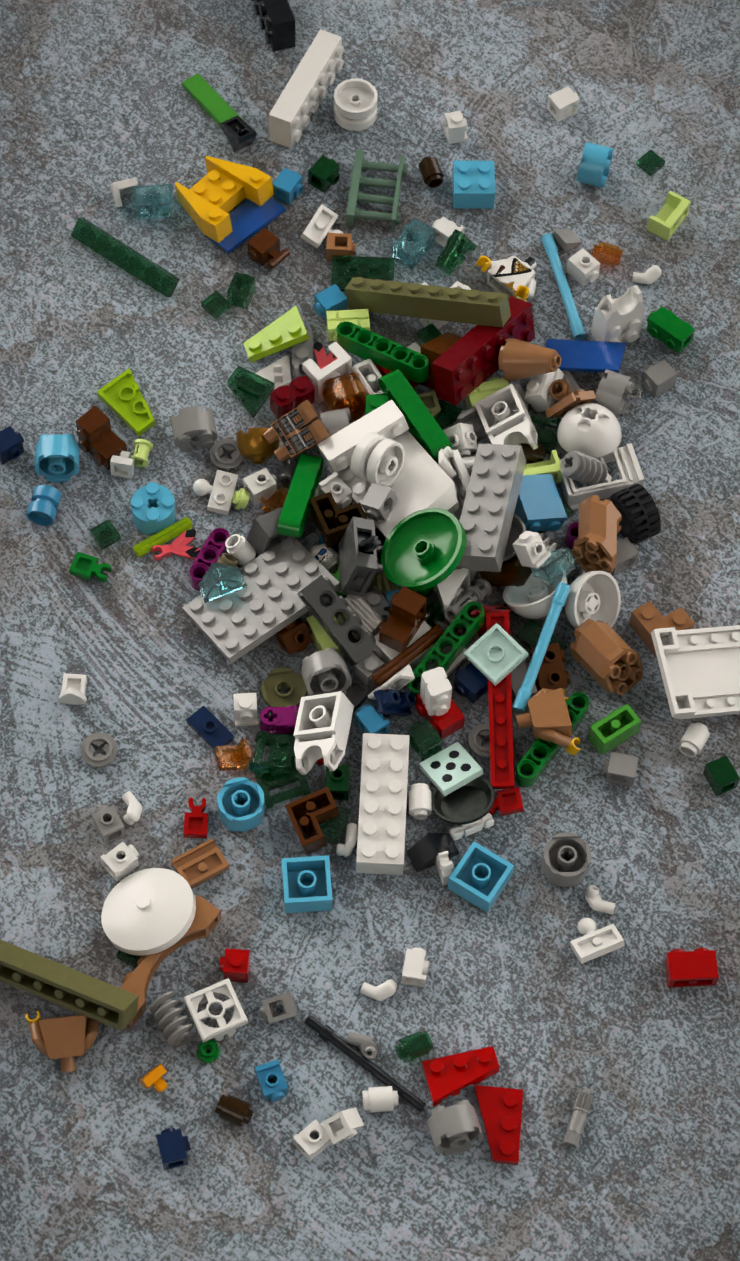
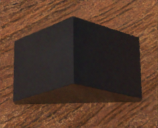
(238, 133)
(424, 852)

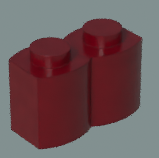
(291, 396)

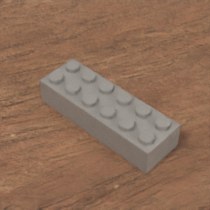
(491, 505)

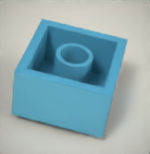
(473, 184)
(480, 877)
(307, 884)

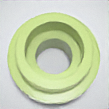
(240, 499)

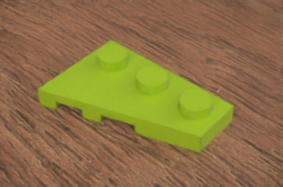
(277, 336)
(126, 401)

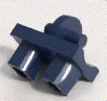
(394, 702)

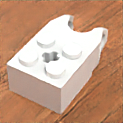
(619, 318)
(507, 418)
(322, 730)

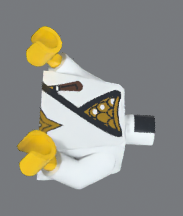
(510, 276)

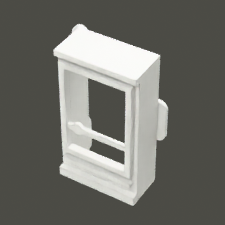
(628, 469)

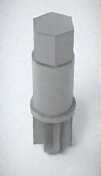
(578, 1118)

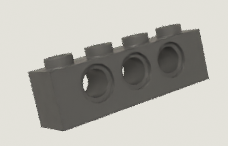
(325, 616)

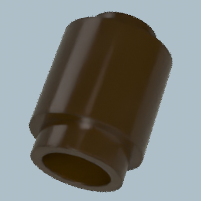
(431, 172)
(531, 455)
(234, 1110)

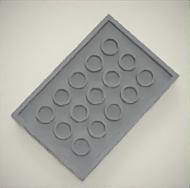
(265, 606)

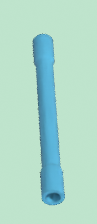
(552, 252)
(525, 692)

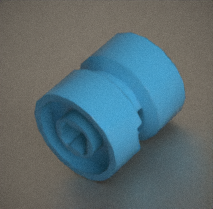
(43, 505)

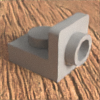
(469, 417)

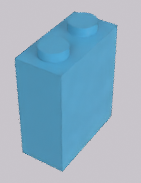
(540, 504)

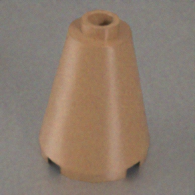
(525, 359)

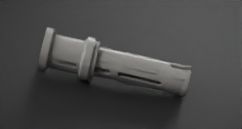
(472, 593)

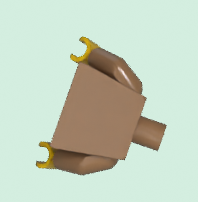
(550, 719)
(63, 1037)

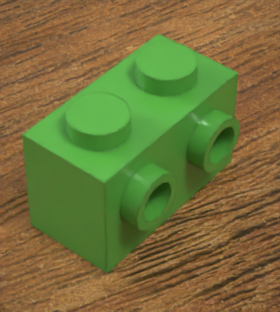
(614, 729)

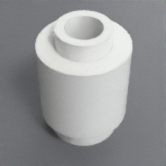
(240, 549)
(694, 739)
(420, 801)
(380, 1099)

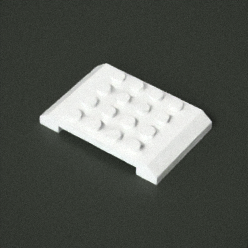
(700, 670)

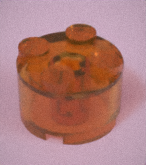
(345, 392)

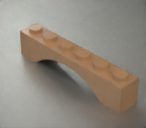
(138, 981)

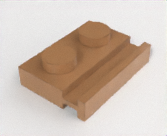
(570, 401)
(200, 863)

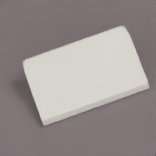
(396, 682)

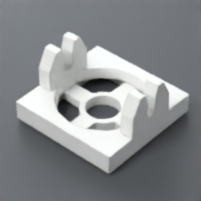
(210, 994)

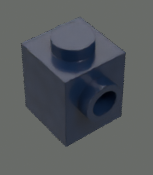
(10, 445)
(470, 682)
(173, 1148)

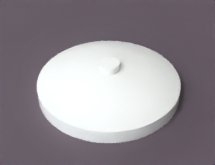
(148, 911)

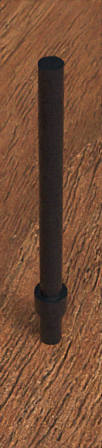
(327, 1034)

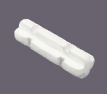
(467, 829)

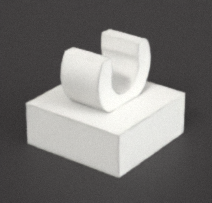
(122, 465)

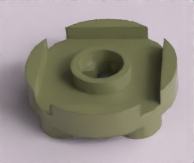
(273, 684)

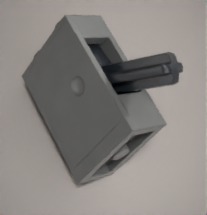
(359, 556)

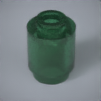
(414, 1046)

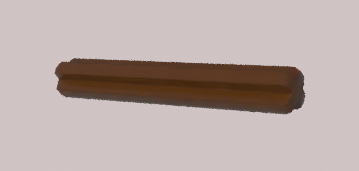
(407, 655)

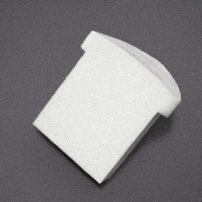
(121, 188)
(73, 689)

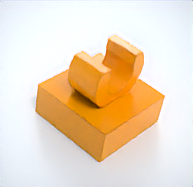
(154, 1078)

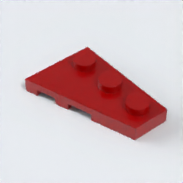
(454, 1072)
(501, 1117)

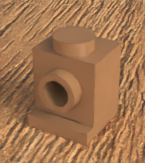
(339, 245)

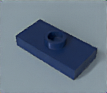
(209, 728)

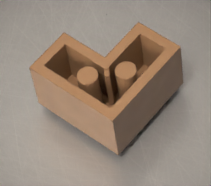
(647, 618)

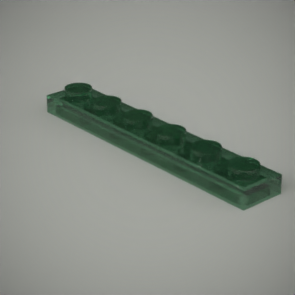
(125, 257)

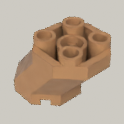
(597, 535)
(606, 657)

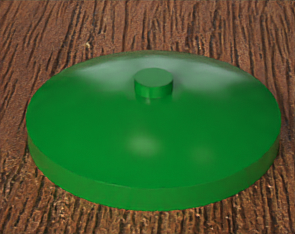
(423, 549)

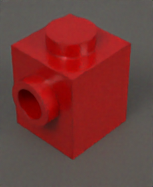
(235, 965)

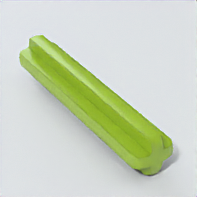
(162, 536)

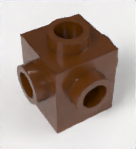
(294, 636)

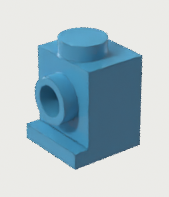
(370, 721)
(267, 1072)

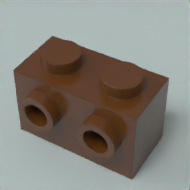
(552, 670)

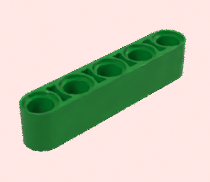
(382, 351)
(417, 416)
(298, 498)
(450, 638)
(549, 749)

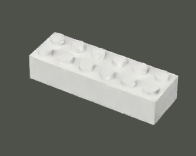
(306, 89)
(382, 804)

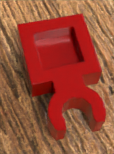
(508, 802)
(196, 822)

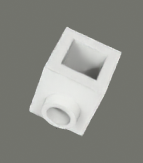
(583, 267)
(259, 485)

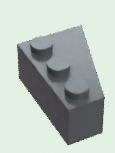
(264, 531)

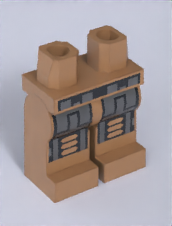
(292, 437)

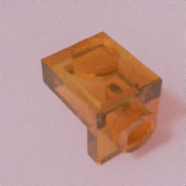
(275, 501)
(233, 756)

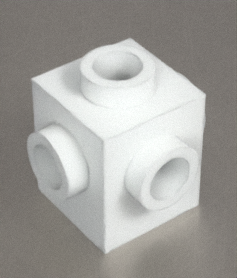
(462, 438)

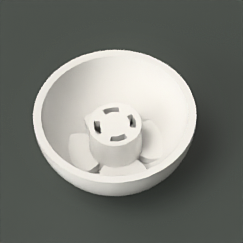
(589, 430)
(593, 597)
(532, 599)

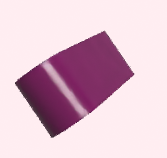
(209, 550)

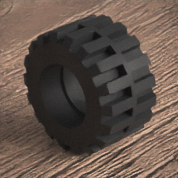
(638, 513)

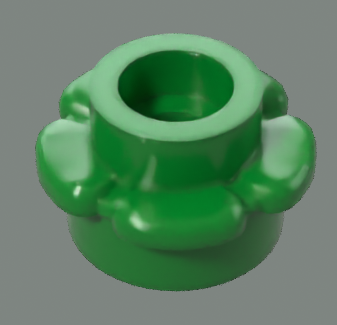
(212, 1055)

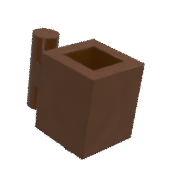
(266, 248)

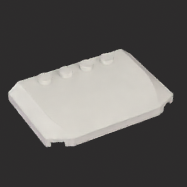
(418, 486)

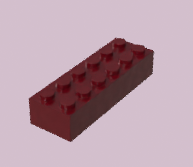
(477, 353)

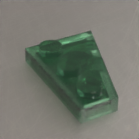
(347, 267)

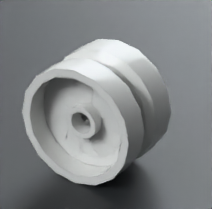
(355, 104)
(377, 459)

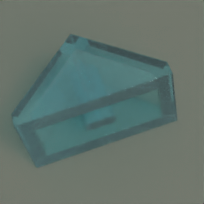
(555, 567)
(220, 581)

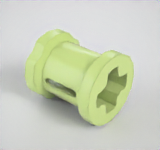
(141, 452)

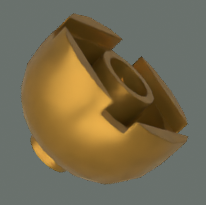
(255, 446)

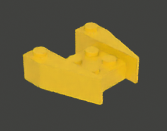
(220, 192)

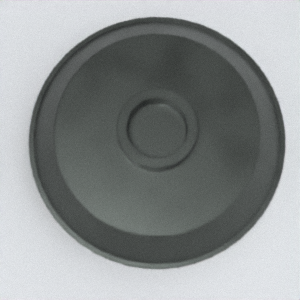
(464, 804)

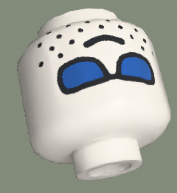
(326, 556)

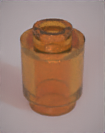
(607, 253)

